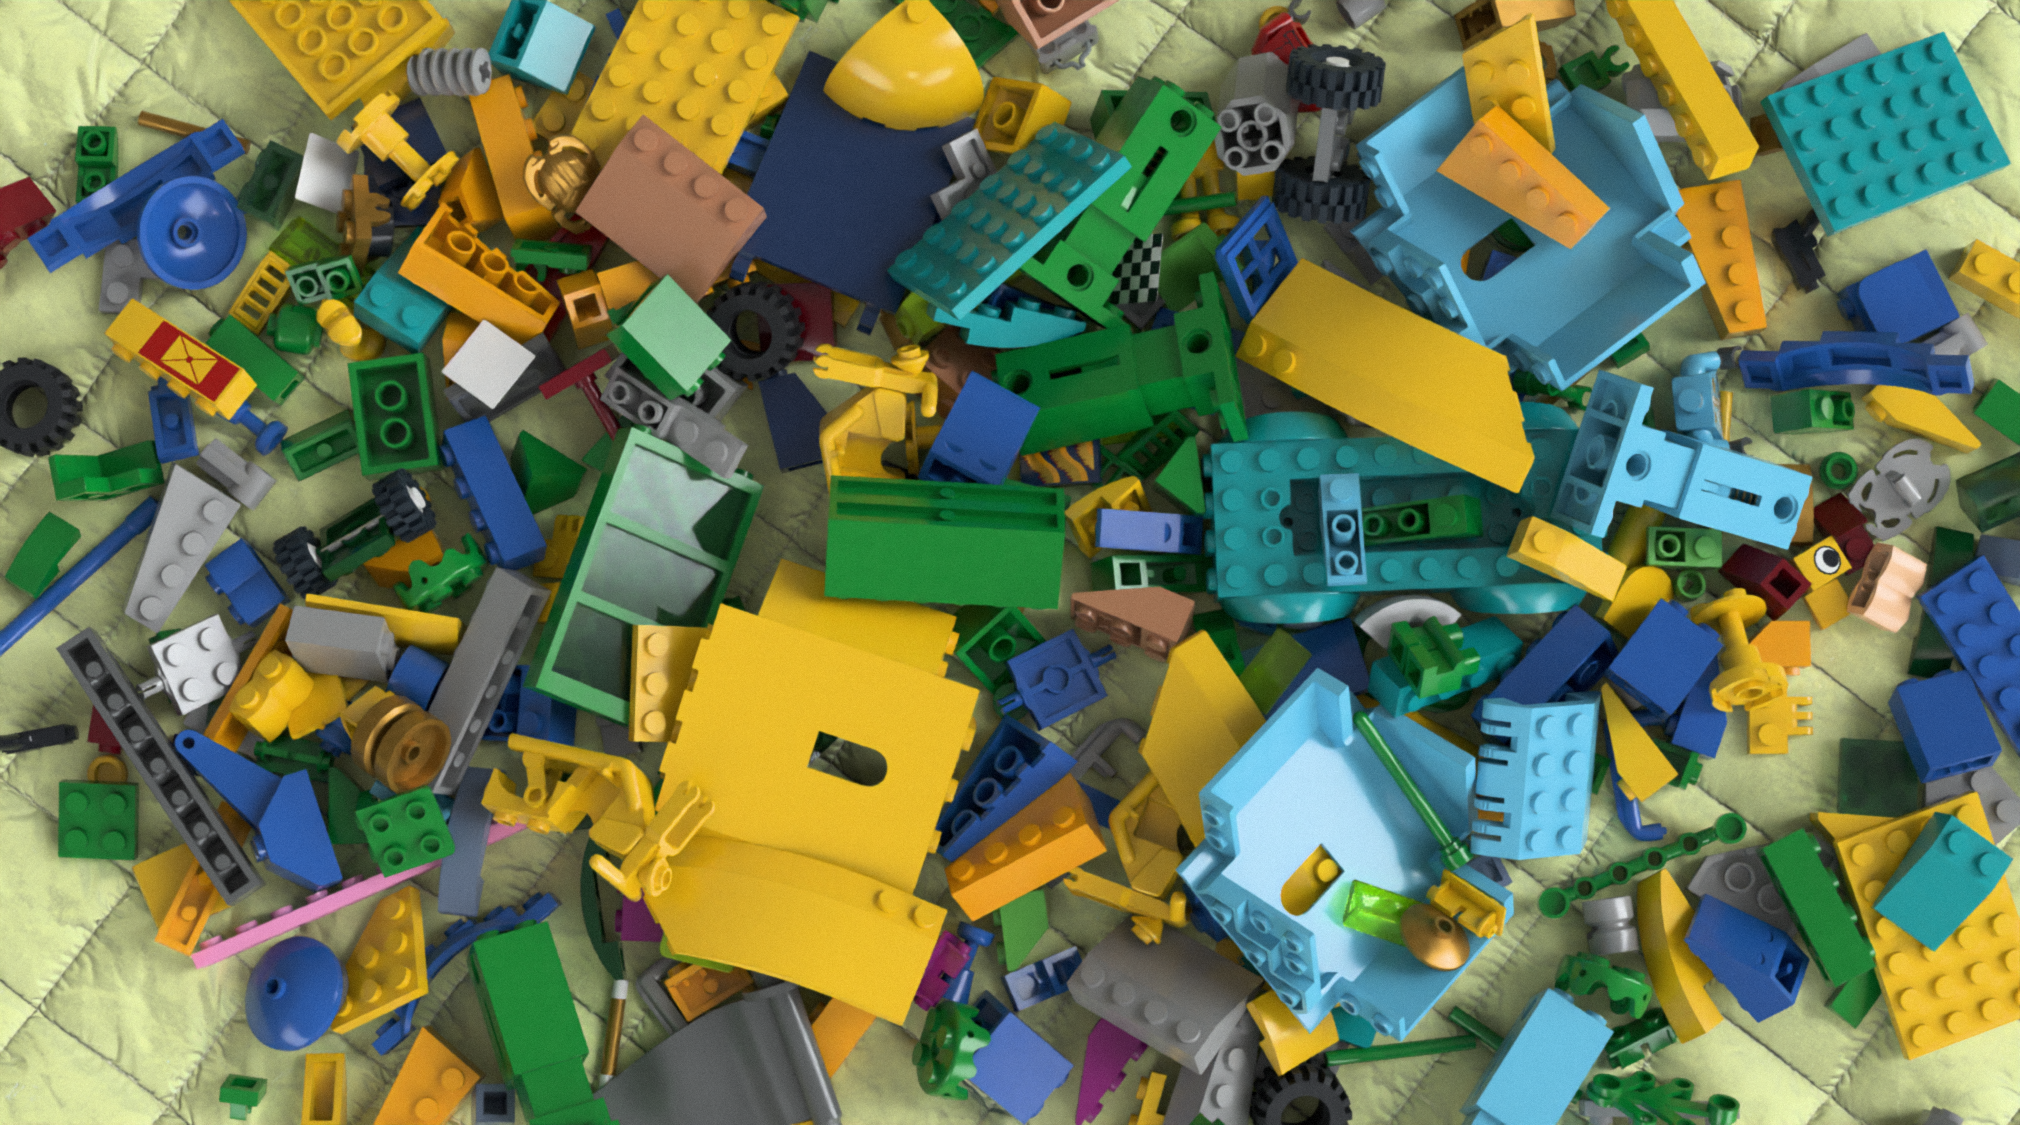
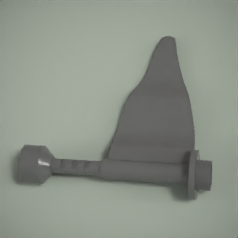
(732, 1067)

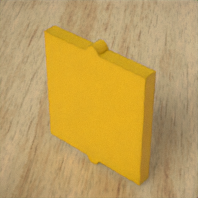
(320, 707)

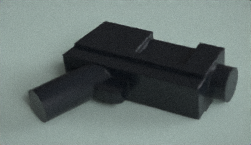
(1795, 247)
(38, 738)

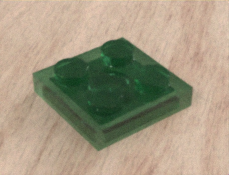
(1875, 778)

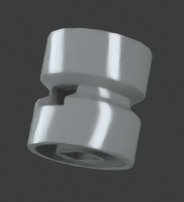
(1610, 925)

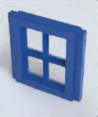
(1242, 236)

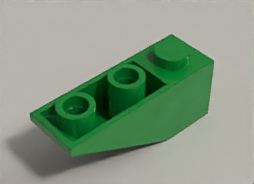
(1423, 521)

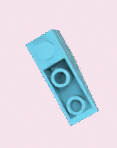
(1342, 529)

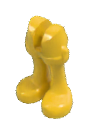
(1217, 219)
(344, 329)

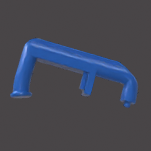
(1628, 810)

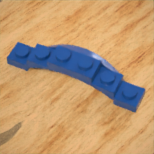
(115, 208)
(1857, 359)
(459, 937)

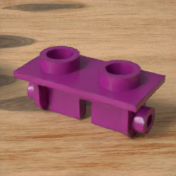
(947, 956)

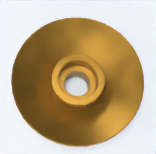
(1434, 937)

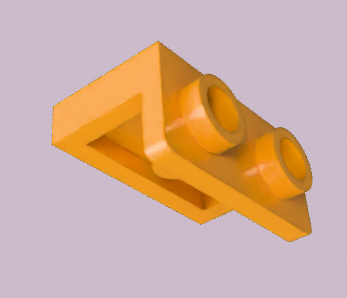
(702, 988)

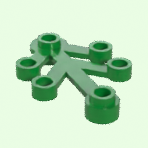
(1662, 1101)

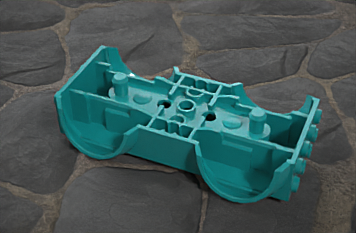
(1269, 532)

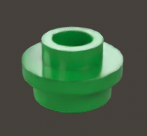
(1849, 468)

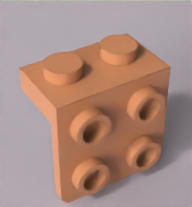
(952, 364)

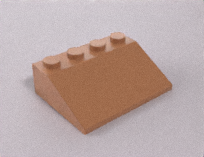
(670, 209)

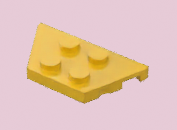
(1510, 74)

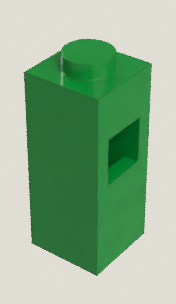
(266, 368)

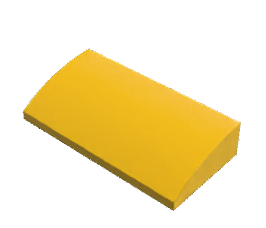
(421, 629)

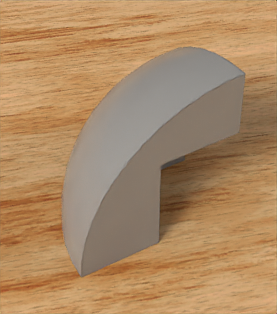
(1415, 609)

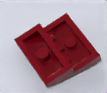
(817, 313)

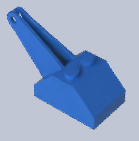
(280, 811)

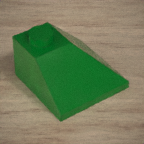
(990, 639)

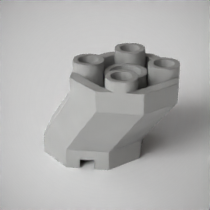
(1643, 98)
(1256, 115)

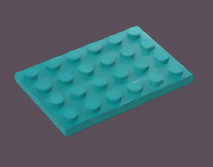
(1885, 133)
(1008, 219)

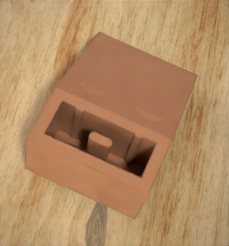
(1136, 616)

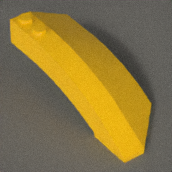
(1392, 372)
(1195, 729)
(798, 922)

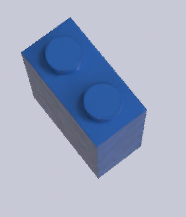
(1944, 725)

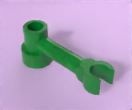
(1527, 384)

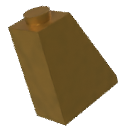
(1488, 16)

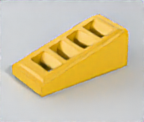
(254, 284)

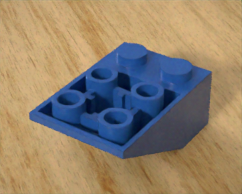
(980, 435)
(530, 714)
(1747, 956)

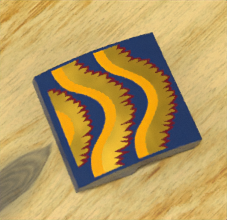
(1063, 466)

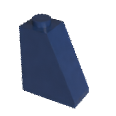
(792, 420)

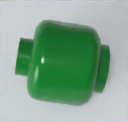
(295, 329)

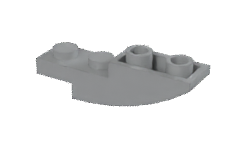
(675, 421)

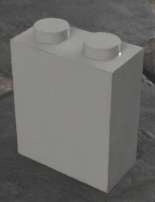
(342, 644)

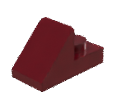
(1845, 525)

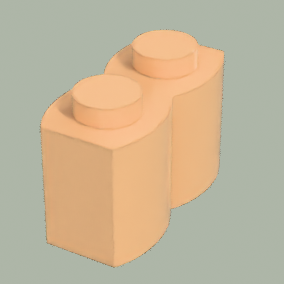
(1887, 587)

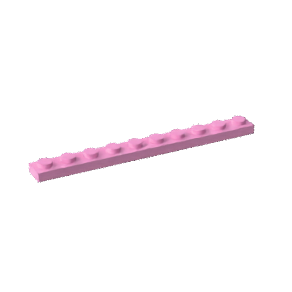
(320, 905)

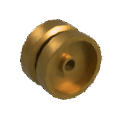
(400, 744)

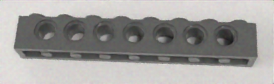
(161, 766)

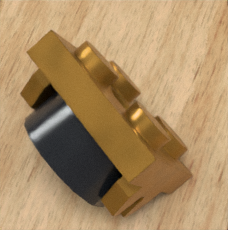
(365, 223)

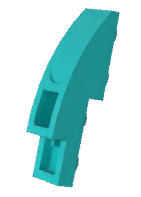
(1019, 326)

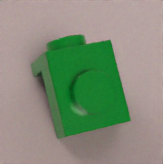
(1683, 762)

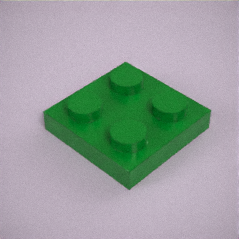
(98, 819)

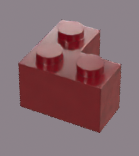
(22, 214)

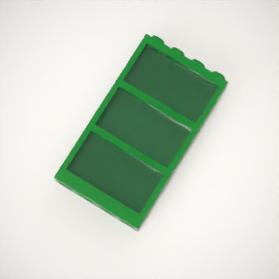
(647, 554)

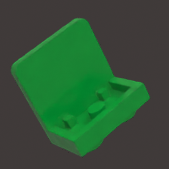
(403, 829)

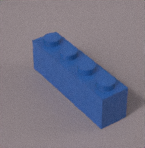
(492, 495)

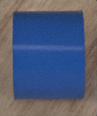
(417, 676)

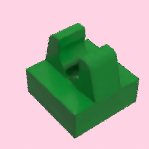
(242, 1094)

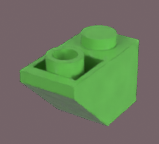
(1683, 548)
(1022, 927)

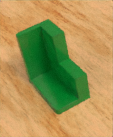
(107, 474)

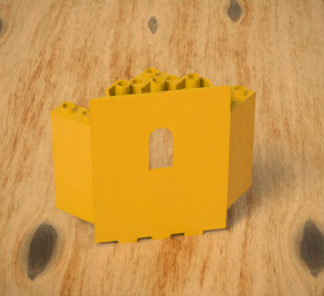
(836, 669)

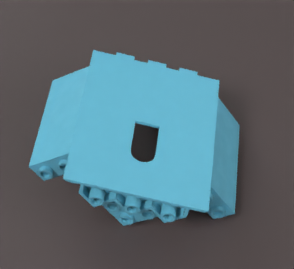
(1553, 305)
(1320, 783)

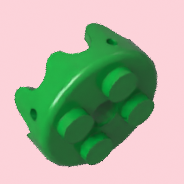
(450, 577)
(1590, 972)
(946, 1051)

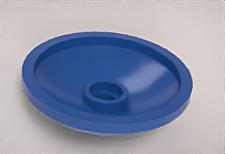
(212, 238)
(293, 993)

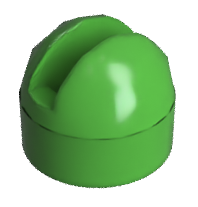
(1695, 590)

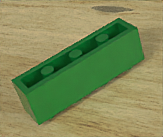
(1816, 907)

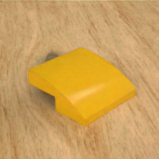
(1117, 495)
(161, 879)
(1285, 1037)

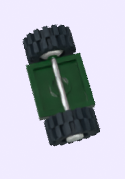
(355, 537)

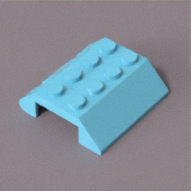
(1543, 783)

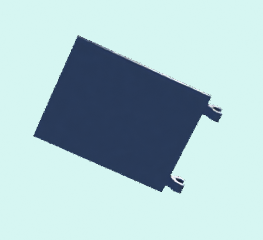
(844, 195)

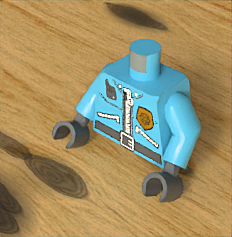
(1698, 397)

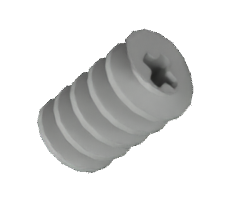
(450, 72)

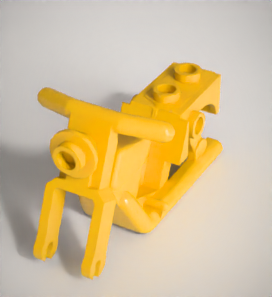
(867, 422)
(614, 797)
(1146, 841)

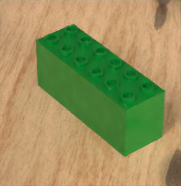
(944, 542)

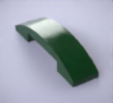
(1948, 552)
(609, 953)

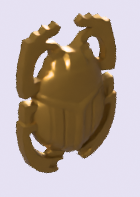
(562, 178)

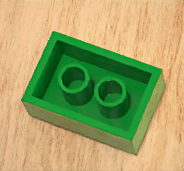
(395, 415)

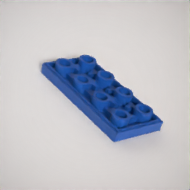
(1333, 651)

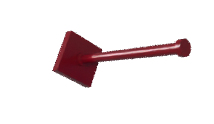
(583, 377)

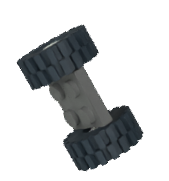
(1338, 83)

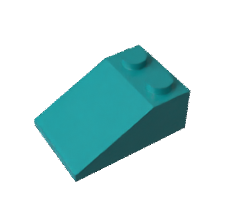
(399, 306)
(1941, 880)

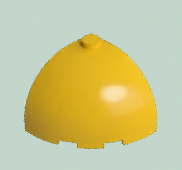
(908, 72)

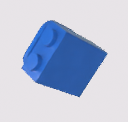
(1899, 299)

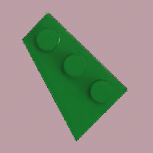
(976, 27)

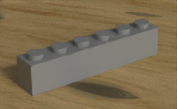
(484, 667)

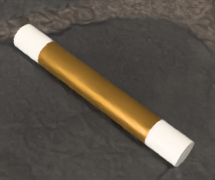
(613, 1031)

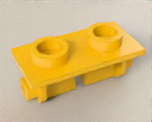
(1479, 912)

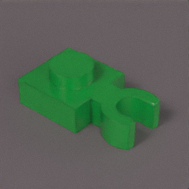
(1592, 71)

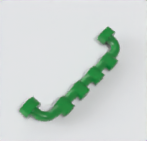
(1727, 828)

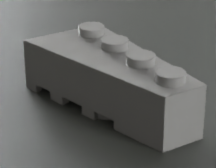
(180, 538)
(1225, 1084)

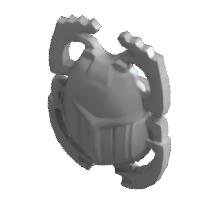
(1901, 487)

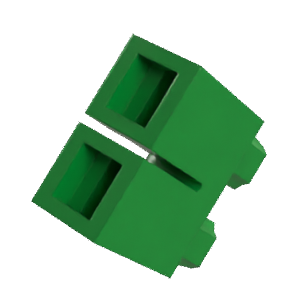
(1431, 656)

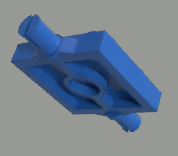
(1056, 679)

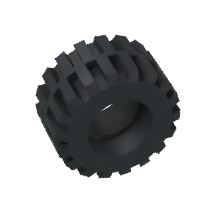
(782, 321)
(60, 412)
(1303, 1080)

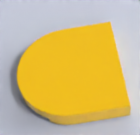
(1635, 599)

